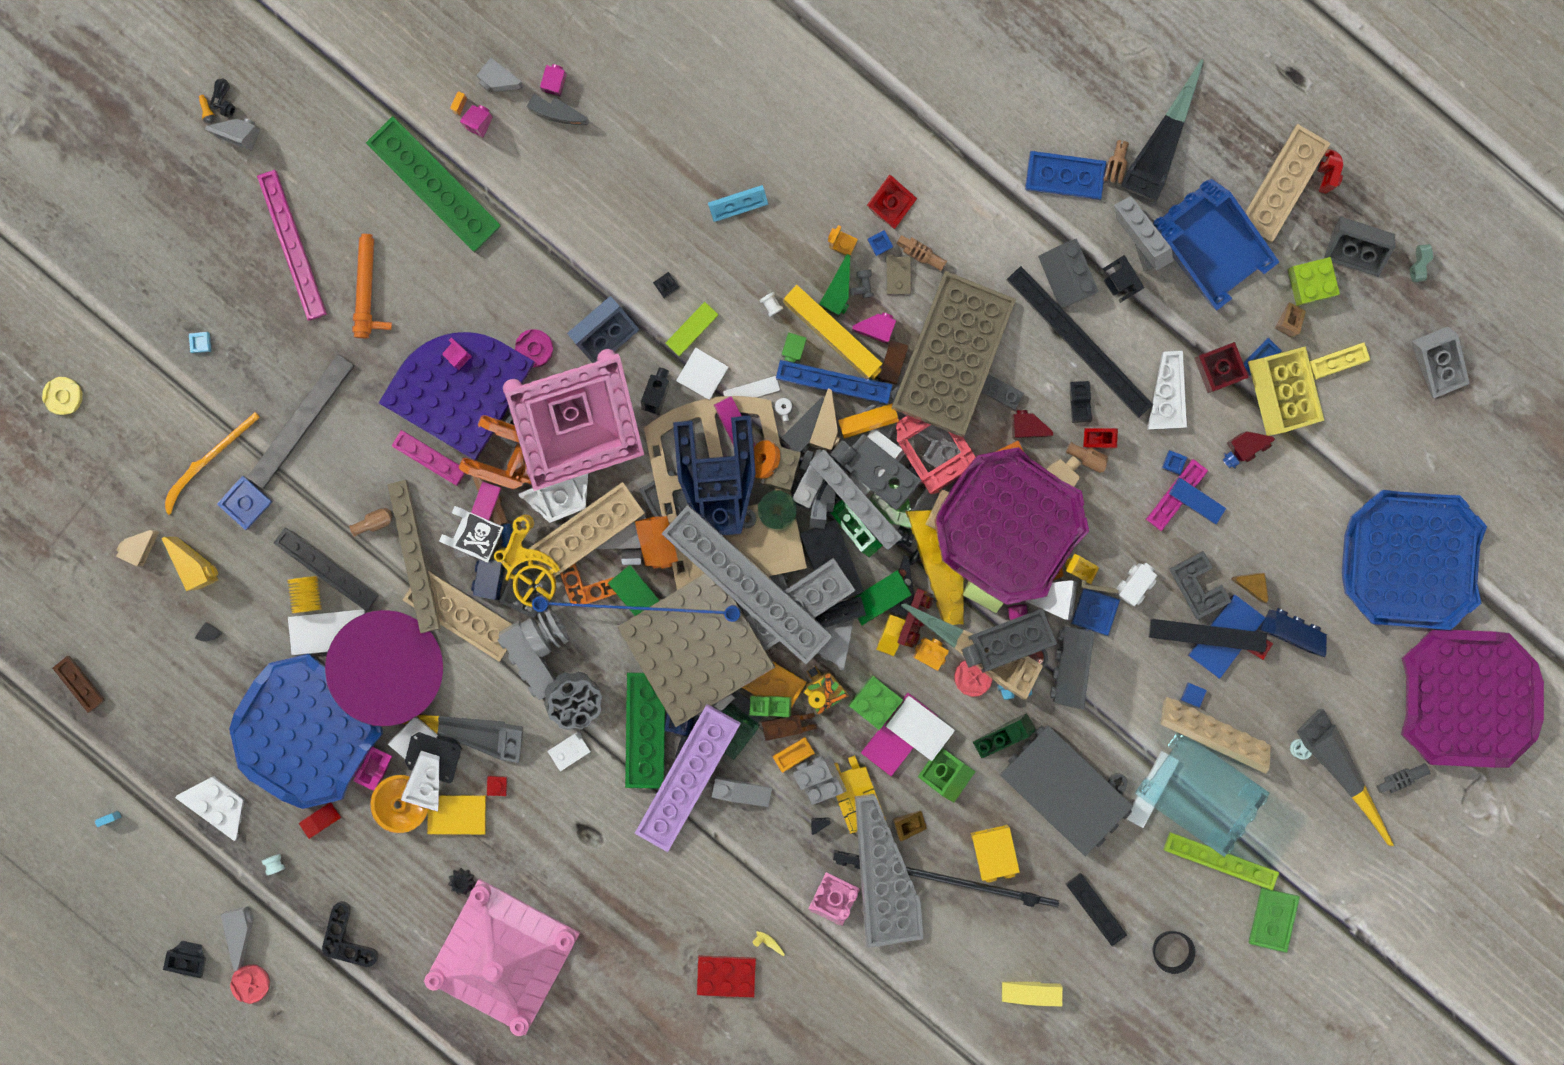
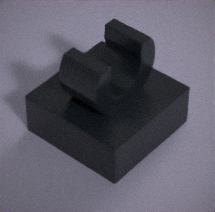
(666, 285)

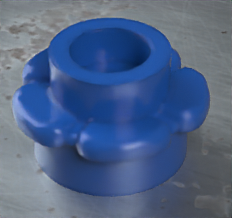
(1231, 460)

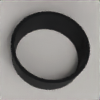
(1186, 964)

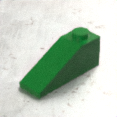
(837, 294)
(856, 529)

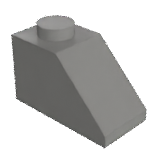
(497, 77)

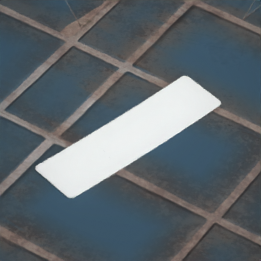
(755, 389)

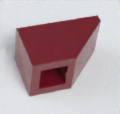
(1248, 443)

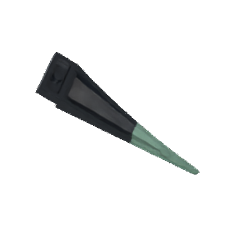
(1151, 167)

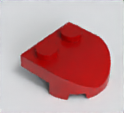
(1332, 171)

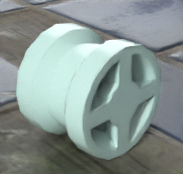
(1304, 752)
(273, 864)

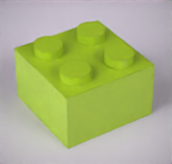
(1313, 281)

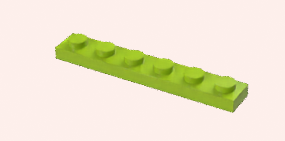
(1229, 864)

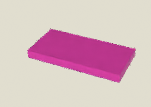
(887, 748)

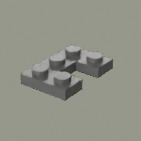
(1198, 601)

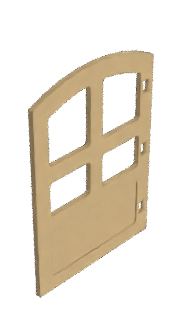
(769, 550)

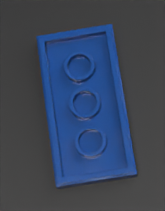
(1065, 175)
(1236, 616)

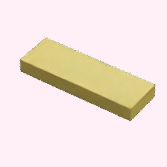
(1339, 361)

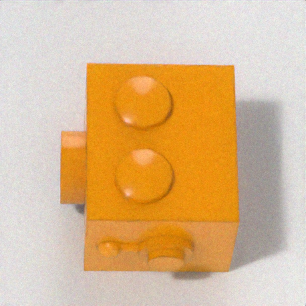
(931, 653)

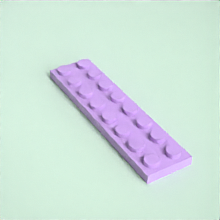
(687, 777)

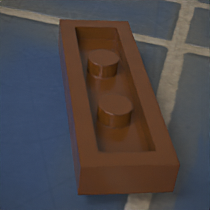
(78, 684)

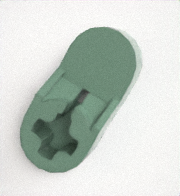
(1423, 256)

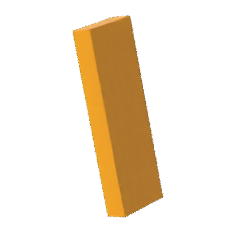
(868, 420)

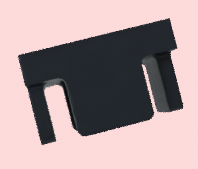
(1122, 278)

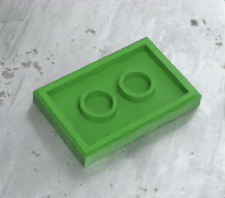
(1274, 919)

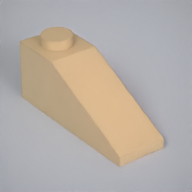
(826, 429)

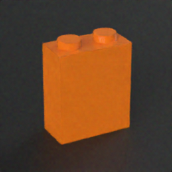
(655, 547)

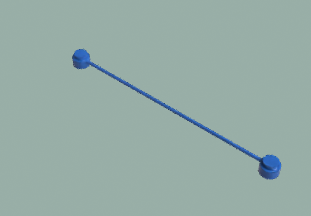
(731, 613)

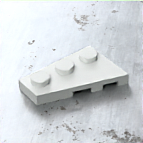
(423, 783)

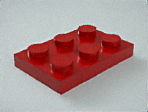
(726, 976)

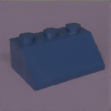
(1295, 632)

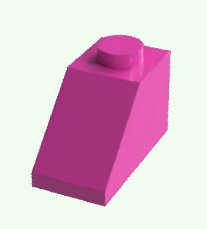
(477, 120)
(876, 327)

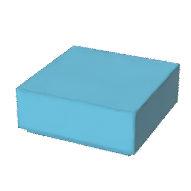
(200, 342)
(108, 818)

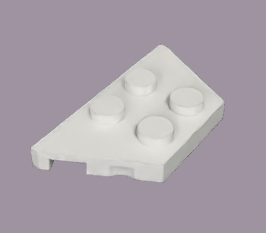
(558, 499)
(216, 805)

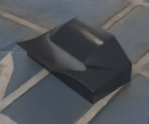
(185, 959)

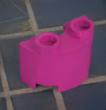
(372, 769)

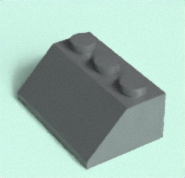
(1360, 246)
(1068, 273)

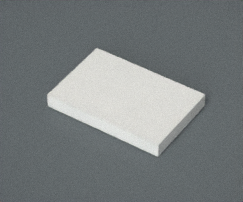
(920, 728)

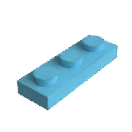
(738, 203)

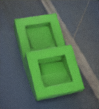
(770, 706)

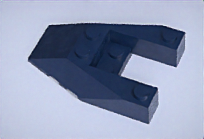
(720, 485)

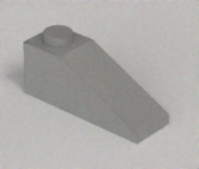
(809, 485)
(741, 792)
(237, 929)

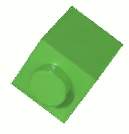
(793, 347)

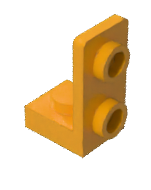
(841, 241)

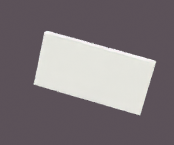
(317, 631)

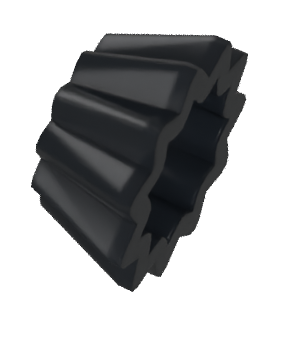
(461, 881)

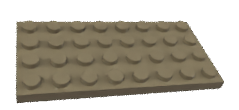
(953, 354)

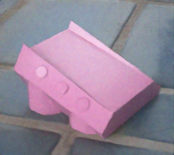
(834, 899)

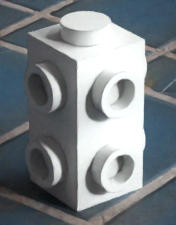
(1140, 579)

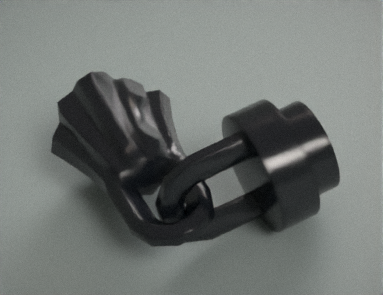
(221, 87)

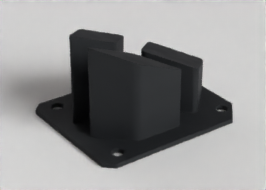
(442, 746)

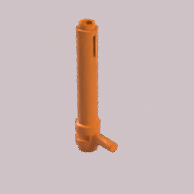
(362, 316)

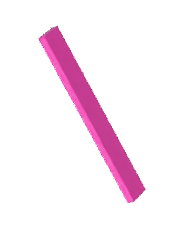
(291, 245)

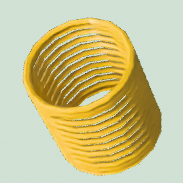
(305, 598)

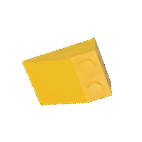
(191, 566)

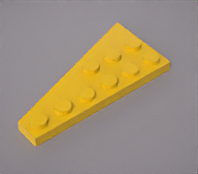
(944, 581)

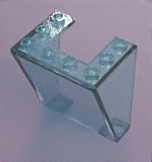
(1203, 794)

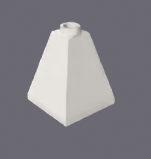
(1059, 600)

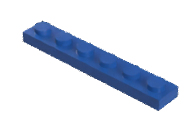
(835, 381)

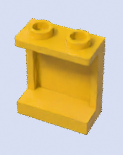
(995, 853)

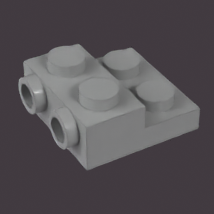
(819, 779)

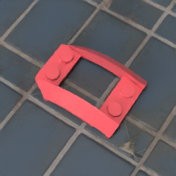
(943, 474)

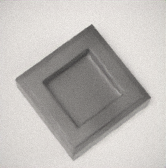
(631, 556)

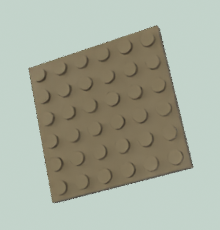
(695, 655)

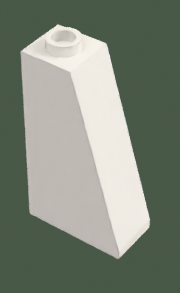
(887, 445)

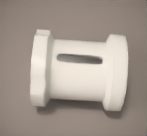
(771, 304)

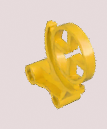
(516, 554)

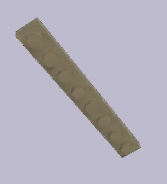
(414, 556)

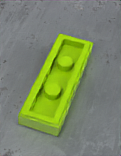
(691, 329)

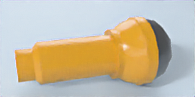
(207, 114)

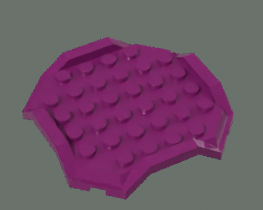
(1010, 525)
(1472, 698)

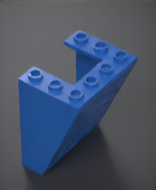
(1214, 241)

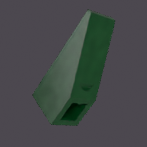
(1005, 736)

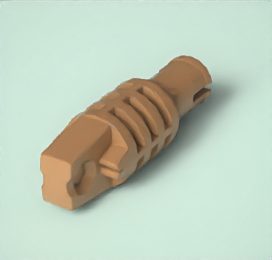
(920, 252)

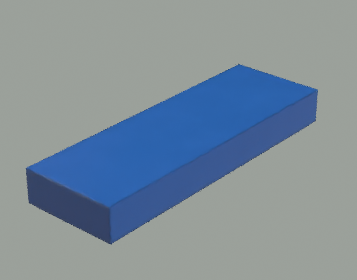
(1197, 501)

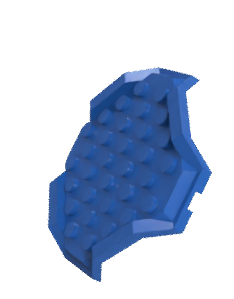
(1413, 559)
(296, 736)

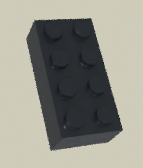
(828, 544)

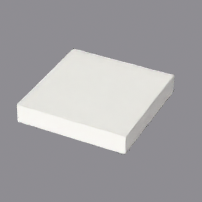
(702, 373)
(402, 738)

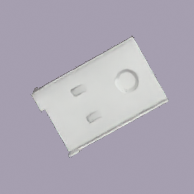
(569, 751)

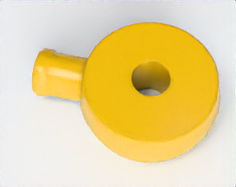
(811, 698)

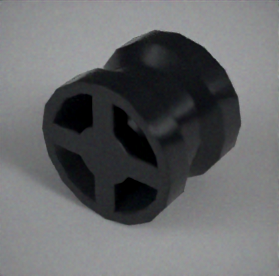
(907, 536)

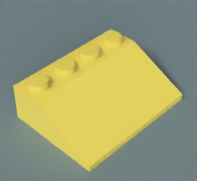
(1286, 391)

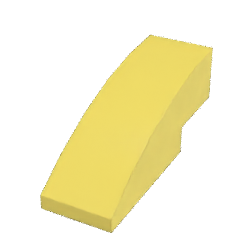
(1032, 993)

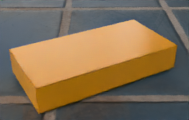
(793, 754)

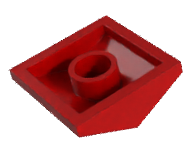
(891, 202)

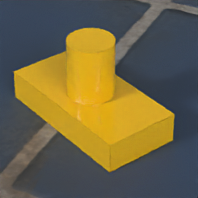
(1081, 568)

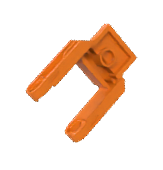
(516, 469)

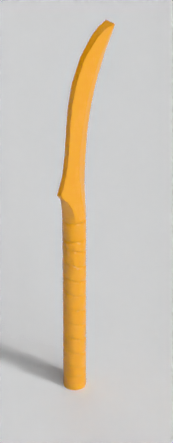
(196, 466)

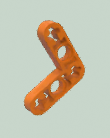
(584, 591)

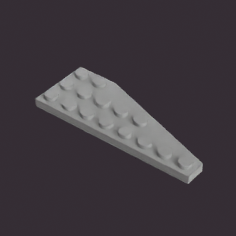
(888, 894)

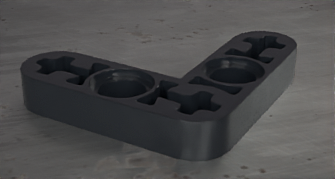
(341, 945)

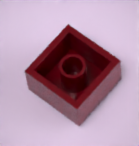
(1221, 367)

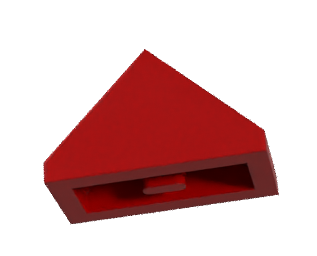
(1100, 438)
(319, 820)

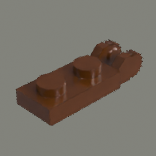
(786, 726)

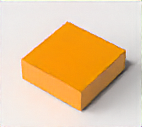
(458, 103)

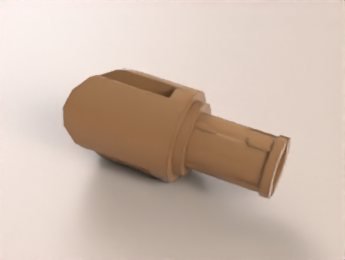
(1117, 161)
(1088, 457)
(372, 521)

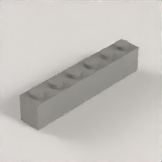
(855, 499)

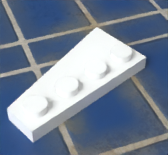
(1169, 394)

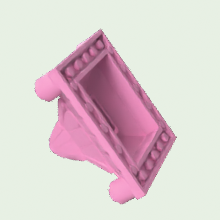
(574, 421)
(501, 957)

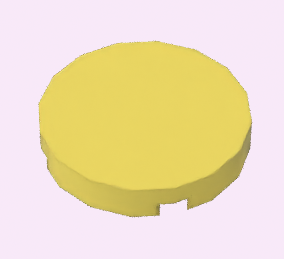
(62, 396)

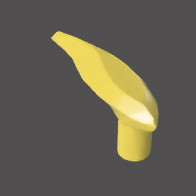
(769, 941)

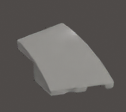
(837, 646)

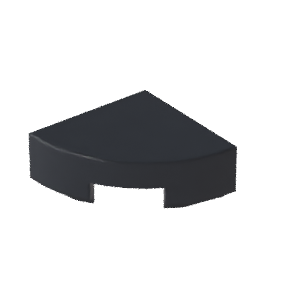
(208, 633)

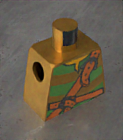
(828, 685)

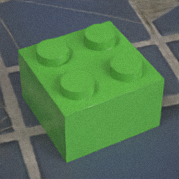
(875, 702)

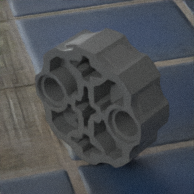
(578, 690)

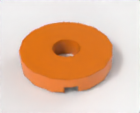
(772, 454)

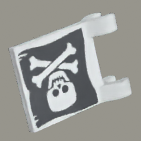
(474, 535)

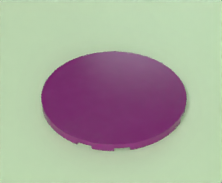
(383, 668)

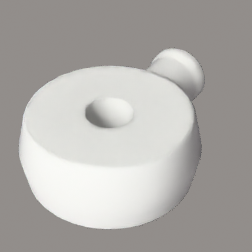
(784, 412)

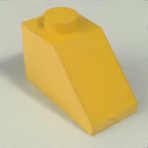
(890, 635)

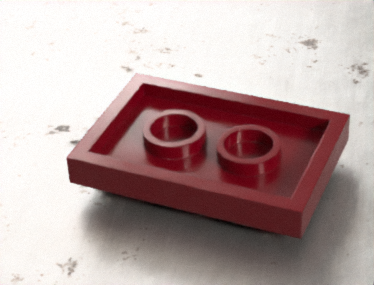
(909, 634)

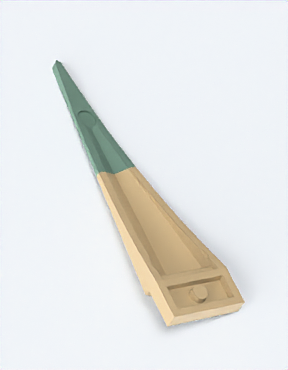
(1015, 676)

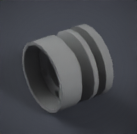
(546, 631)

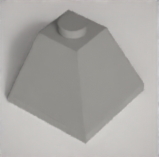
(236, 132)

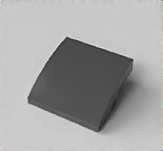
(509, 599)

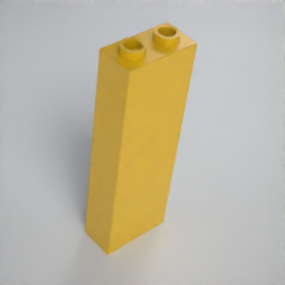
(832, 333)

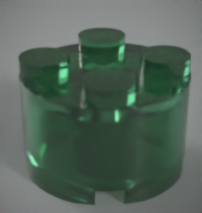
(780, 500)

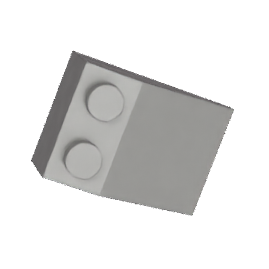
(1441, 361)

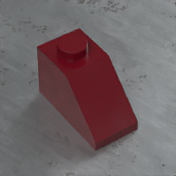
(1028, 425)

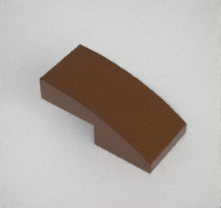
(893, 362)

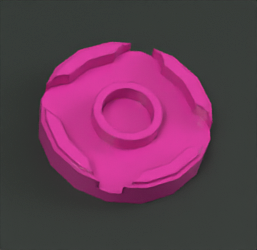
(535, 345)

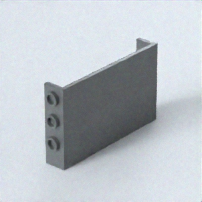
(1066, 790)

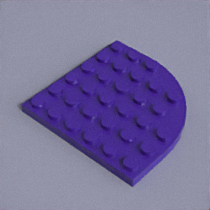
(452, 400)

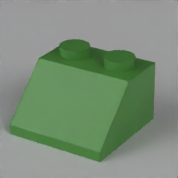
(946, 775)

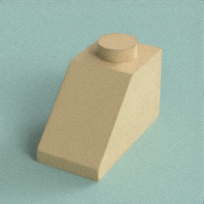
(137, 548)

